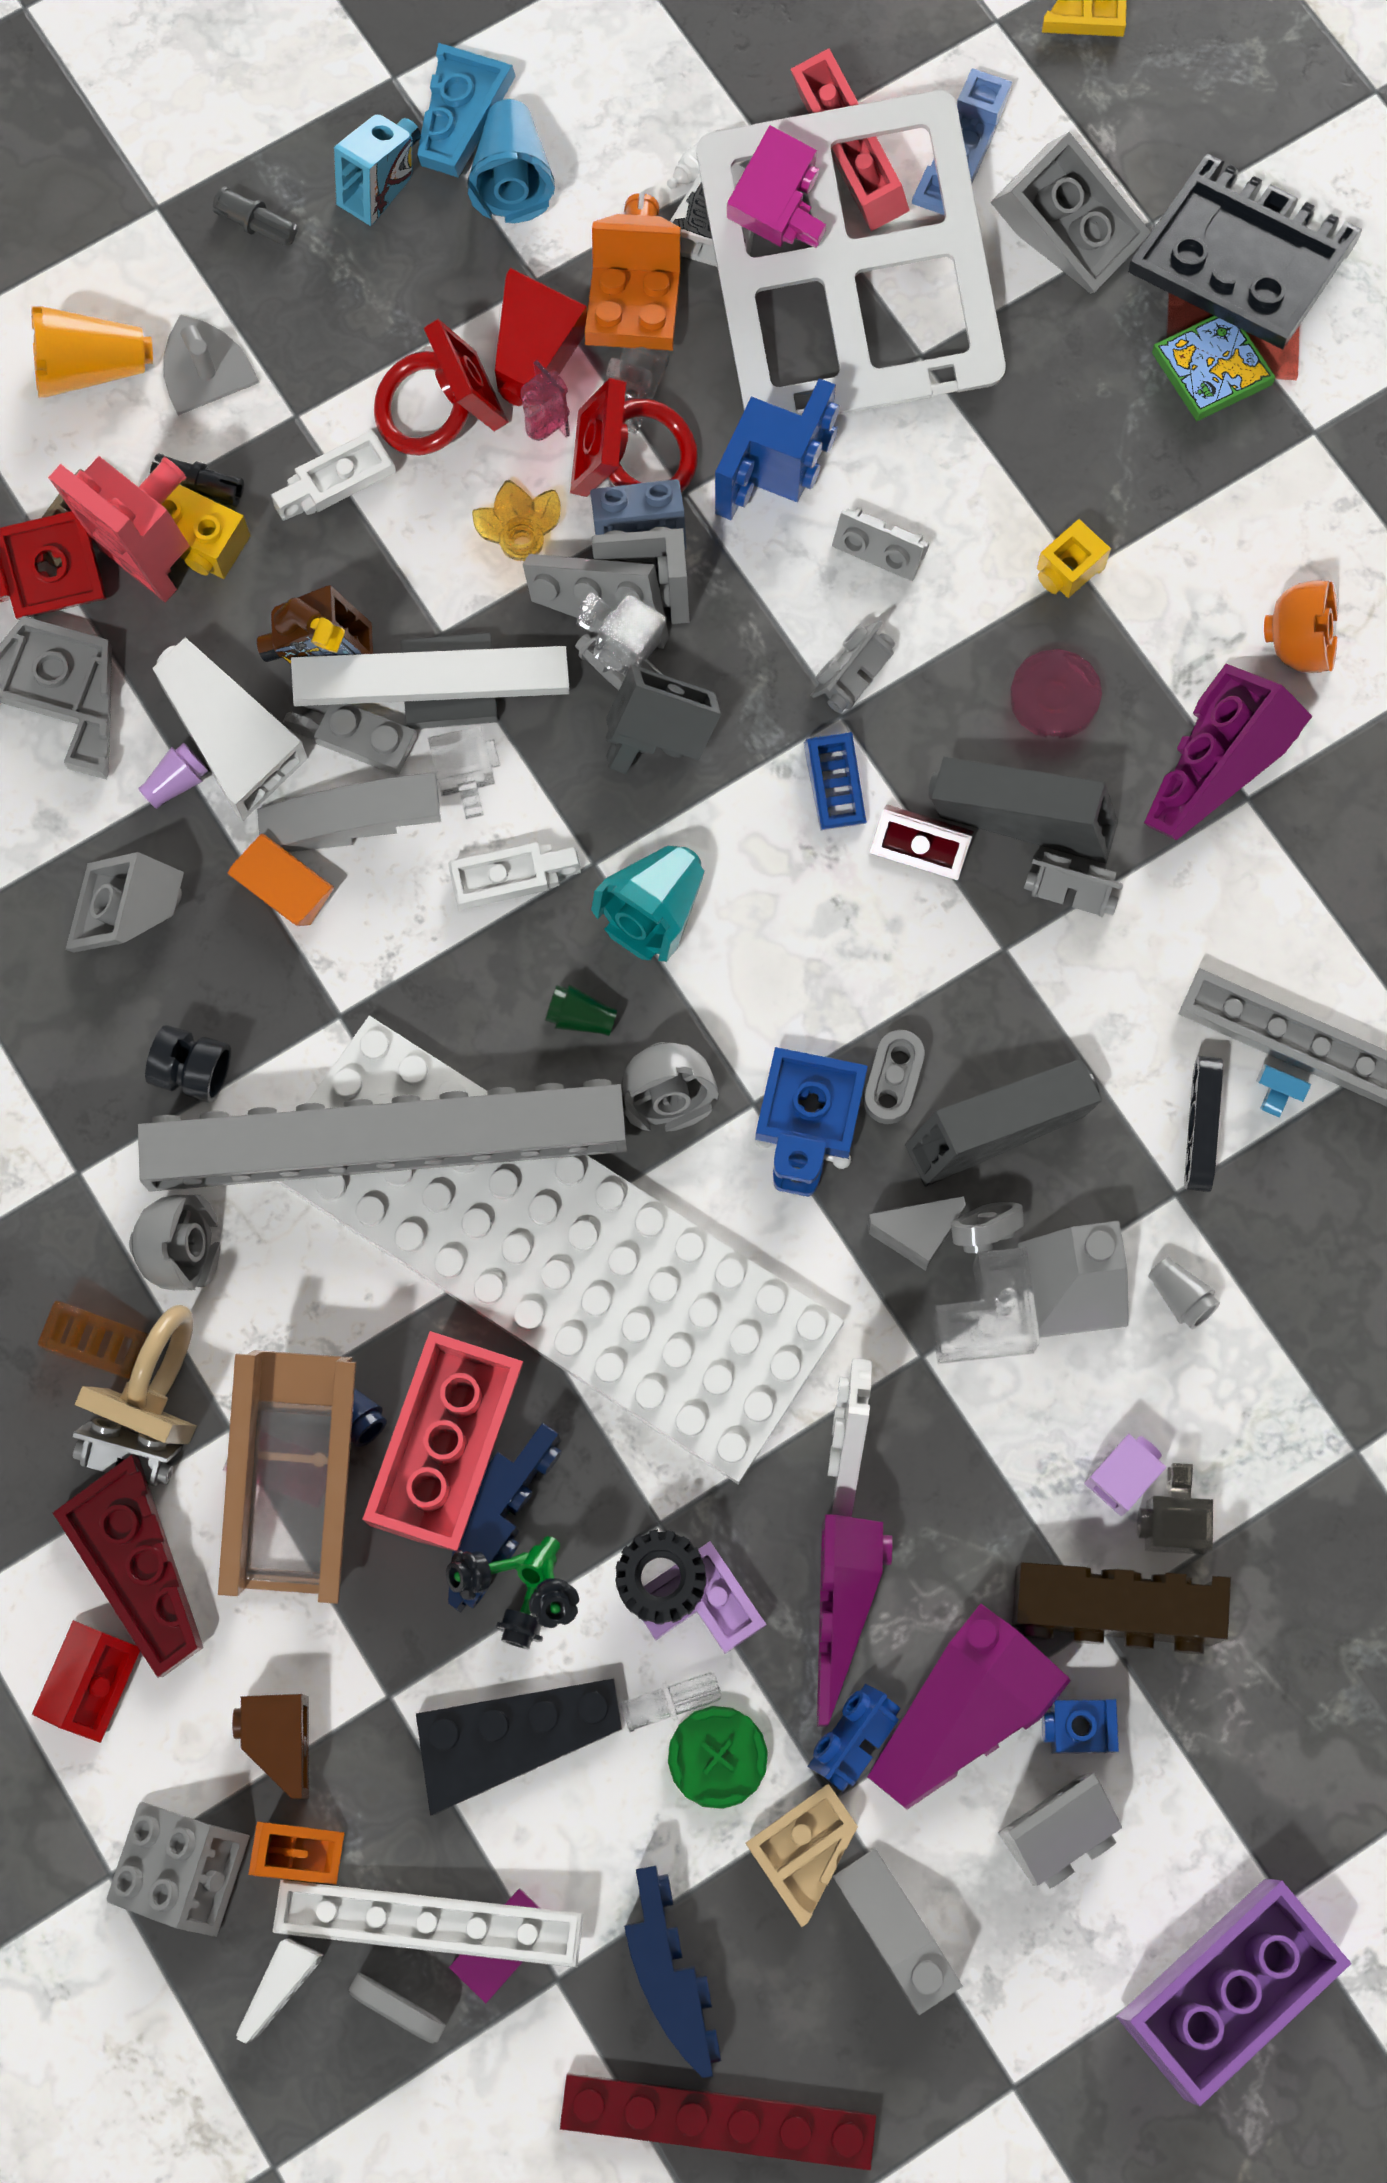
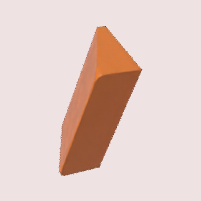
(281, 881)

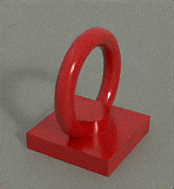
(461, 380)
(604, 437)

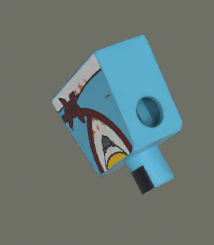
(374, 166)

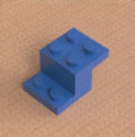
(776, 450)

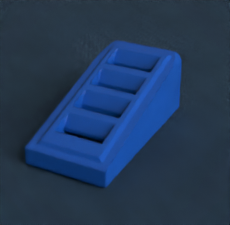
(830, 744)

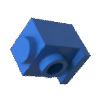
(1102, 1726)

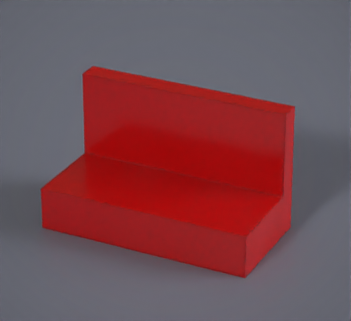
(86, 1681)

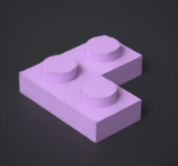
(722, 1608)

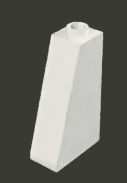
(232, 731)

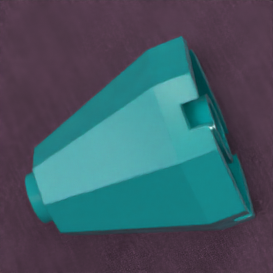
(650, 901)

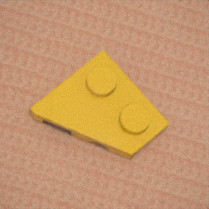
(1086, 17)

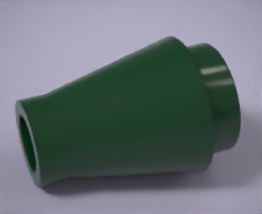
(579, 1012)

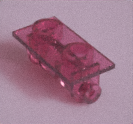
(545, 404)

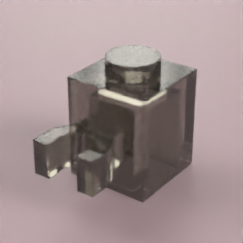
(1178, 1520)

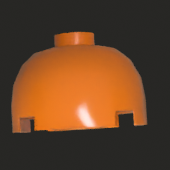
(1304, 627)

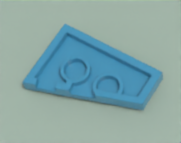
(459, 105)

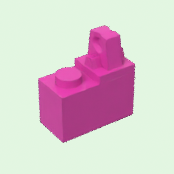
(770, 190)

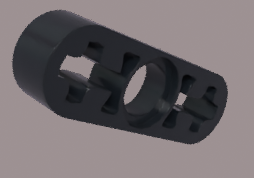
(1203, 1124)

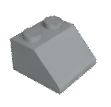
(1062, 1830)

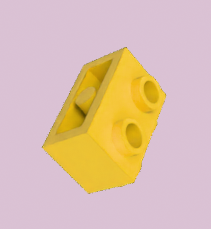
(210, 529)

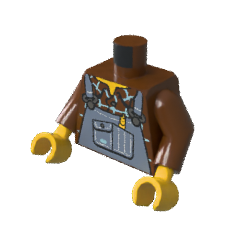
(316, 626)

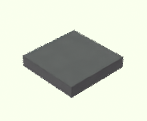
(453, 711)

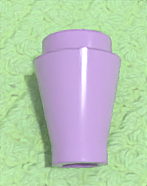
(173, 775)

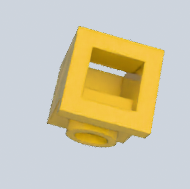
(1077, 548)

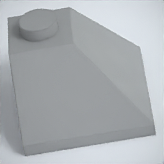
(123, 900)
(1079, 1279)

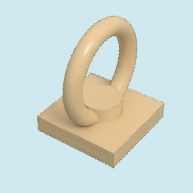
(143, 1404)

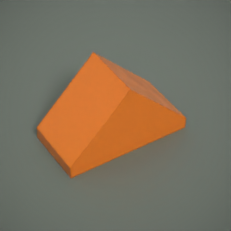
(296, 1853)

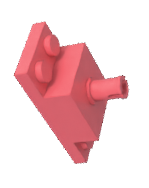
(128, 519)

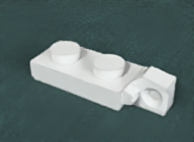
(334, 476)
(510, 873)

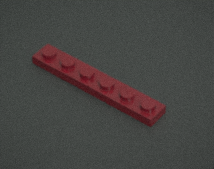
(718, 2121)

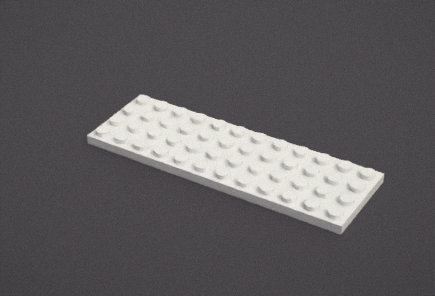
(583, 1271)

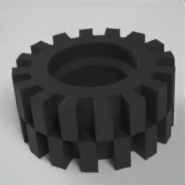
(653, 1546)

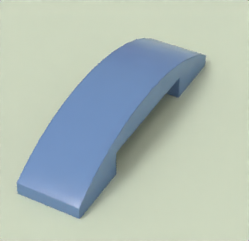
(979, 113)

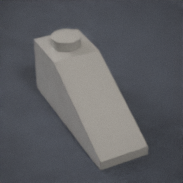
(897, 1932)

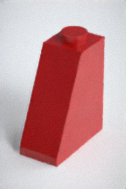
(533, 327)

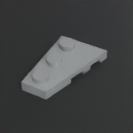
(567, 581)

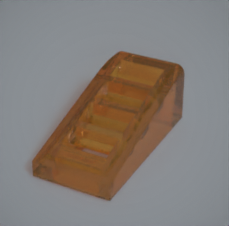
(56, 1325)

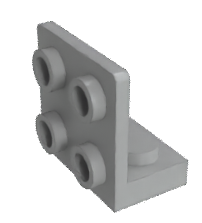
(658, 547)
(177, 1870)

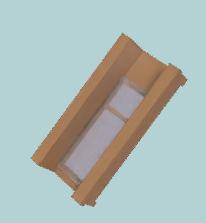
(287, 1474)

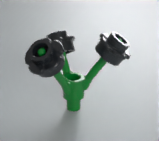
(546, 1596)

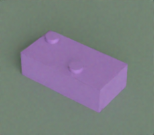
(1233, 1990)

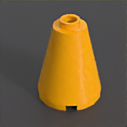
(84, 351)

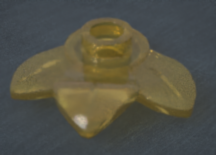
(516, 517)

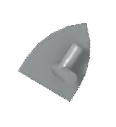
(203, 365)

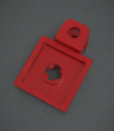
(34, 590)

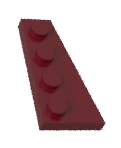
(130, 1559)

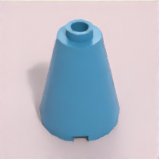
(510, 166)

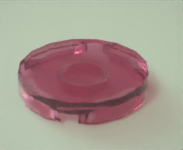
(1055, 693)

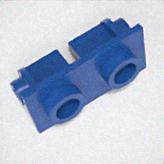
(865, 1716)

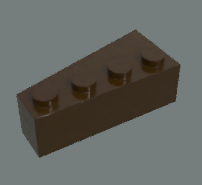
(1121, 1606)

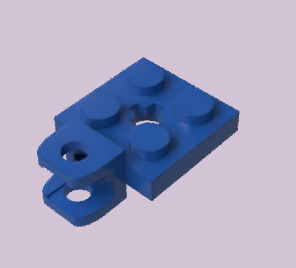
(804, 1135)

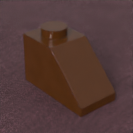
(277, 1738)

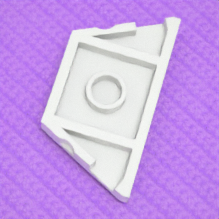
(849, 1434)

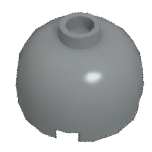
(668, 1086)
(175, 1242)

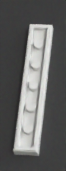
(429, 675)
(428, 1923)

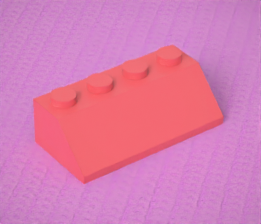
(442, 1442)

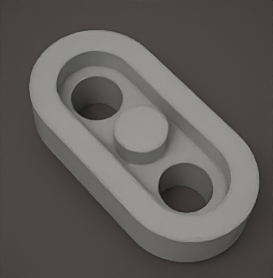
(894, 1078)
(987, 1225)

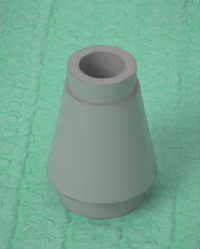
(1184, 1293)

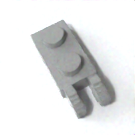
(357, 735)

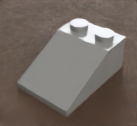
(1071, 213)

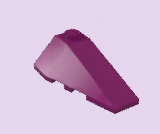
(849, 1576)

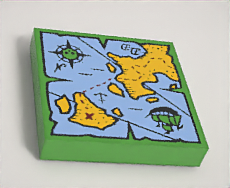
(1212, 366)

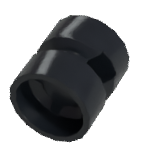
(193, 1065)

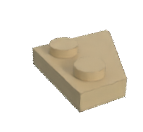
(804, 1850)

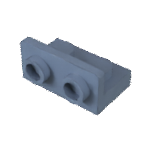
(638, 507)

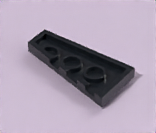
(499, 1739)

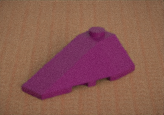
(1237, 735)
(972, 1701)

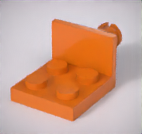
(634, 278)

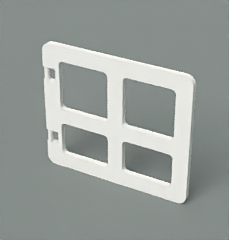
(842, 258)

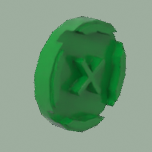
(717, 1757)

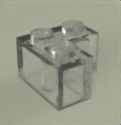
(1002, 1318)

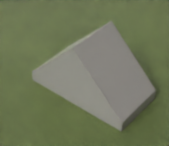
(917, 1230)

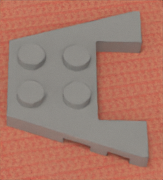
(63, 678)

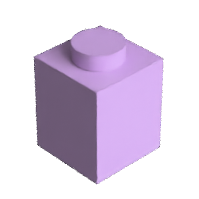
(1126, 1473)

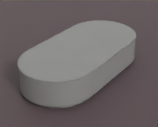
(396, 2008)

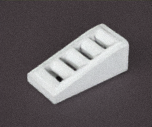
(283, 1977)

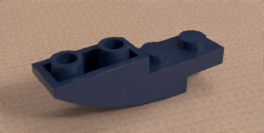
(501, 1492)
(672, 1993)

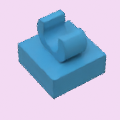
(1280, 1086)

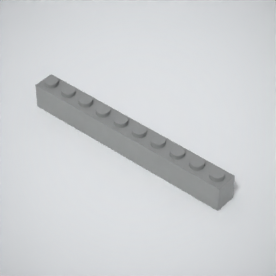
(381, 1136)

